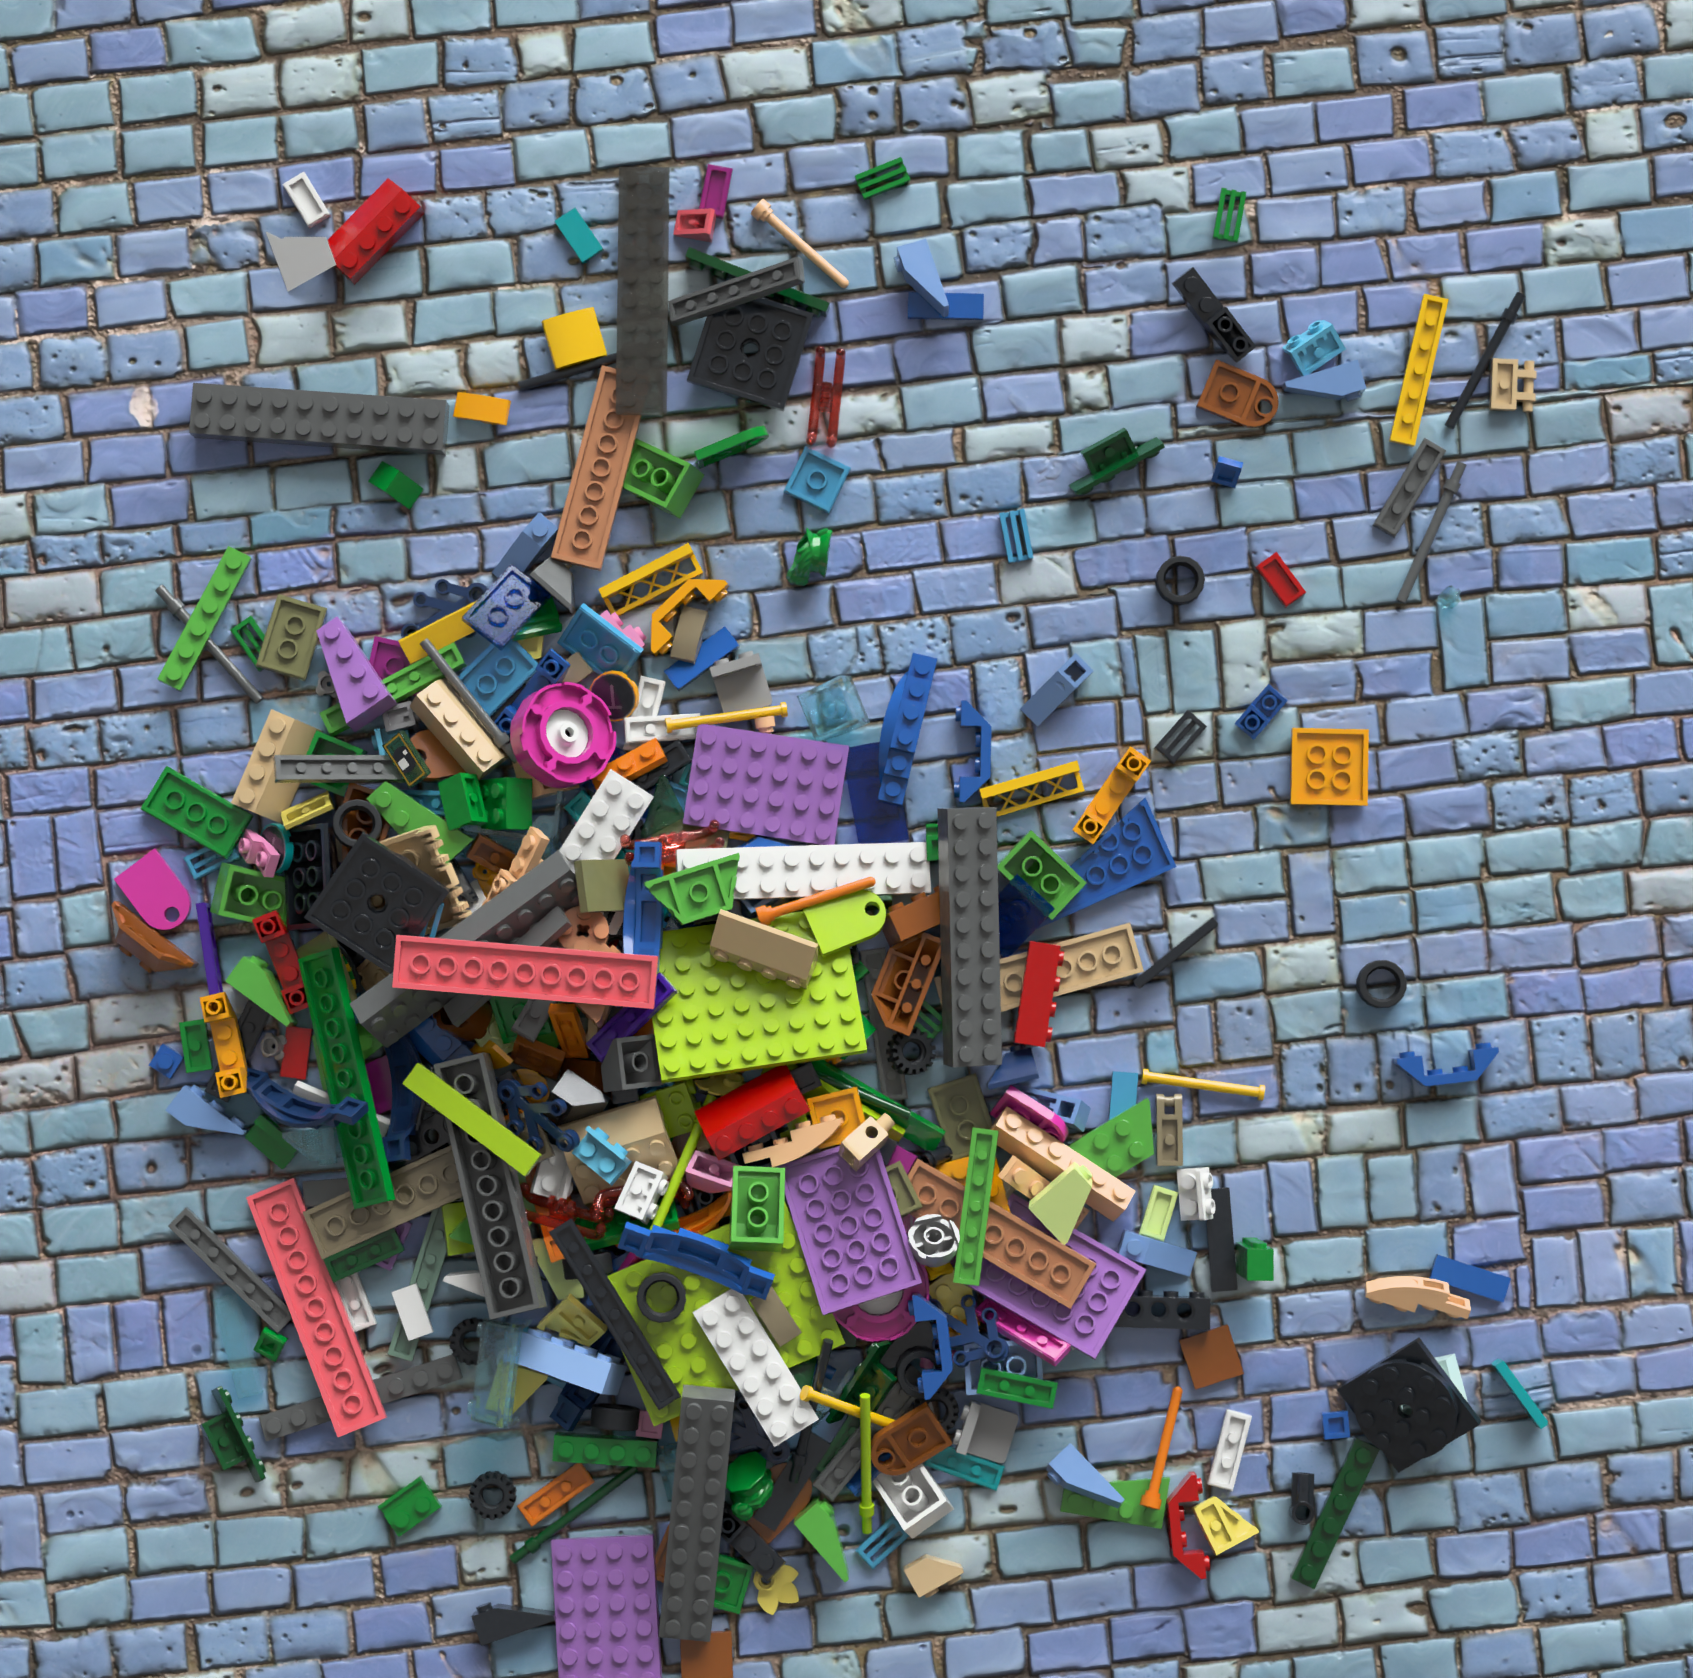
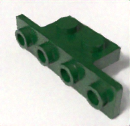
(1111, 457)
(869, 1378)
(228, 1439)

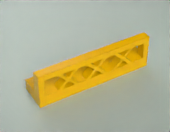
(647, 571)
(1029, 780)

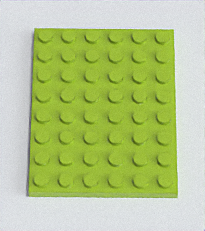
(745, 1022)
(683, 1343)

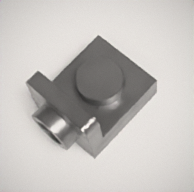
(401, 718)

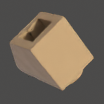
(931, 1572)

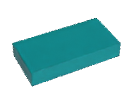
(579, 235)

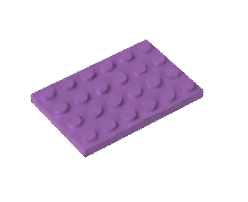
(766, 784)
(849, 1229)
(1096, 1307)
(606, 1607)

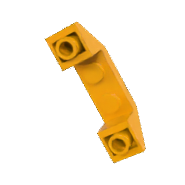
(710, 589)
(1111, 795)
(228, 1044)

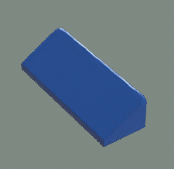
(711, 650)

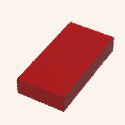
(1280, 580)
(296, 1052)

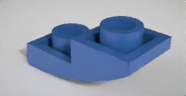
(1261, 711)

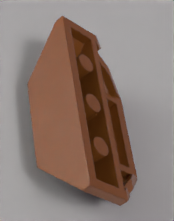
(146, 943)
(906, 980)

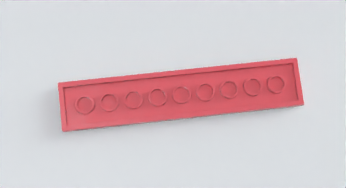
(525, 971)
(316, 1309)

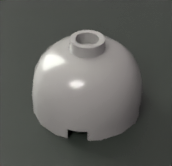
(933, 1240)

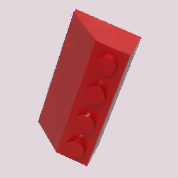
(373, 230)
(751, 1111)

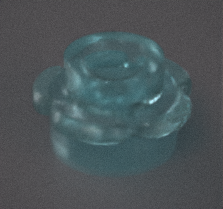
(1449, 597)

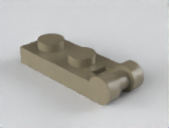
(1169, 1131)

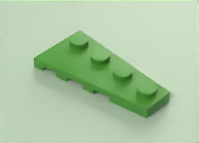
(407, 815)
(1128, 1512)

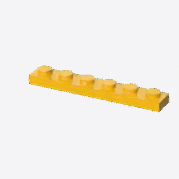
(1418, 370)

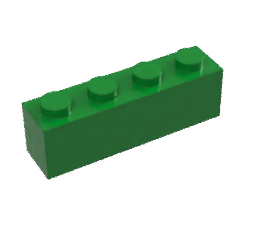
(1254, 1260)
(605, 1449)

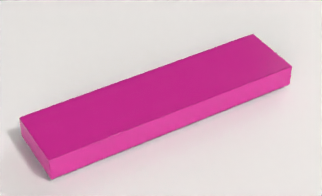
(1025, 1333)

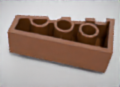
(913, 918)

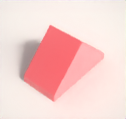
(695, 224)

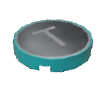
(278, 838)

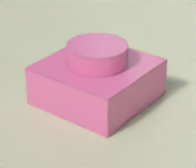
(646, 1427)

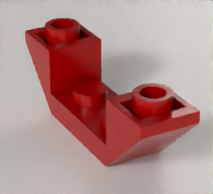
(284, 957)
(1185, 1492)

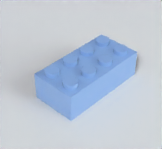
(571, 1363)

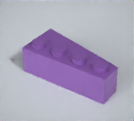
(354, 678)

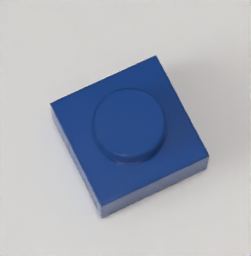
(1227, 472)
(166, 1061)
(1335, 1424)

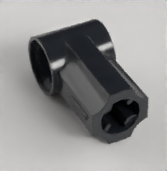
(1302, 1494)

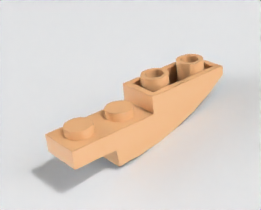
(527, 858)
(804, 1140)
(1028, 1181)
(1407, 1292)

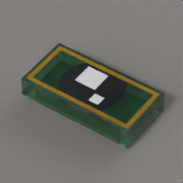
(406, 759)

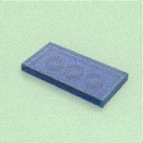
(873, 819)

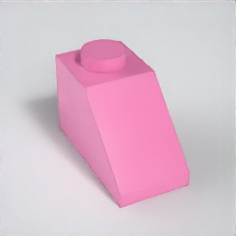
(709, 1173)

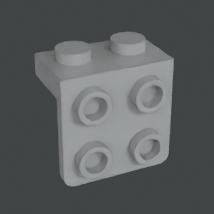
(741, 683)
(985, 1431)

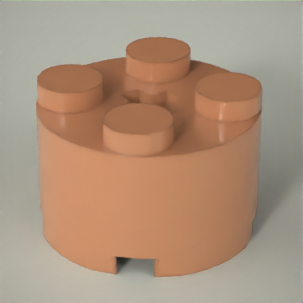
(592, 923)

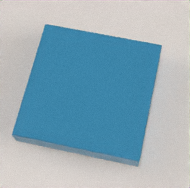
(817, 480)

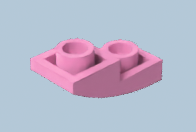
(634, 634)
(259, 852)

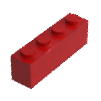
(1037, 994)

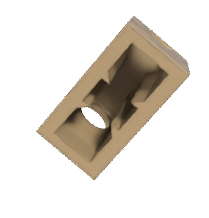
(859, 1148)

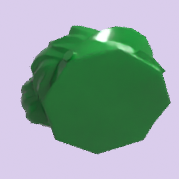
(810, 556)
(748, 1484)

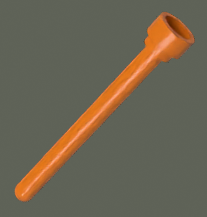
(768, 914)
(1152, 1497)

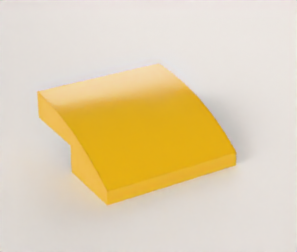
(574, 338)

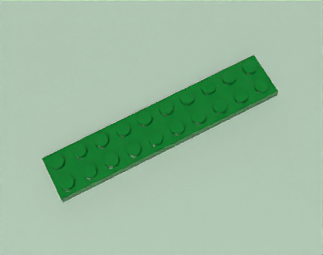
(346, 1076)

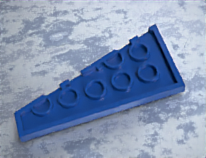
(1120, 860)

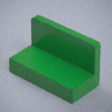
(462, 801)
(268, 1139)

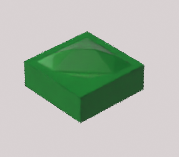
(270, 1344)

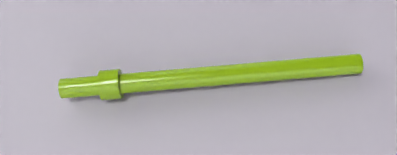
(680, 1170)
(866, 1506)

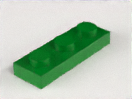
(1016, 1387)

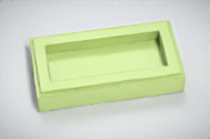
(1158, 1213)

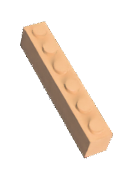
(1052, 1157)

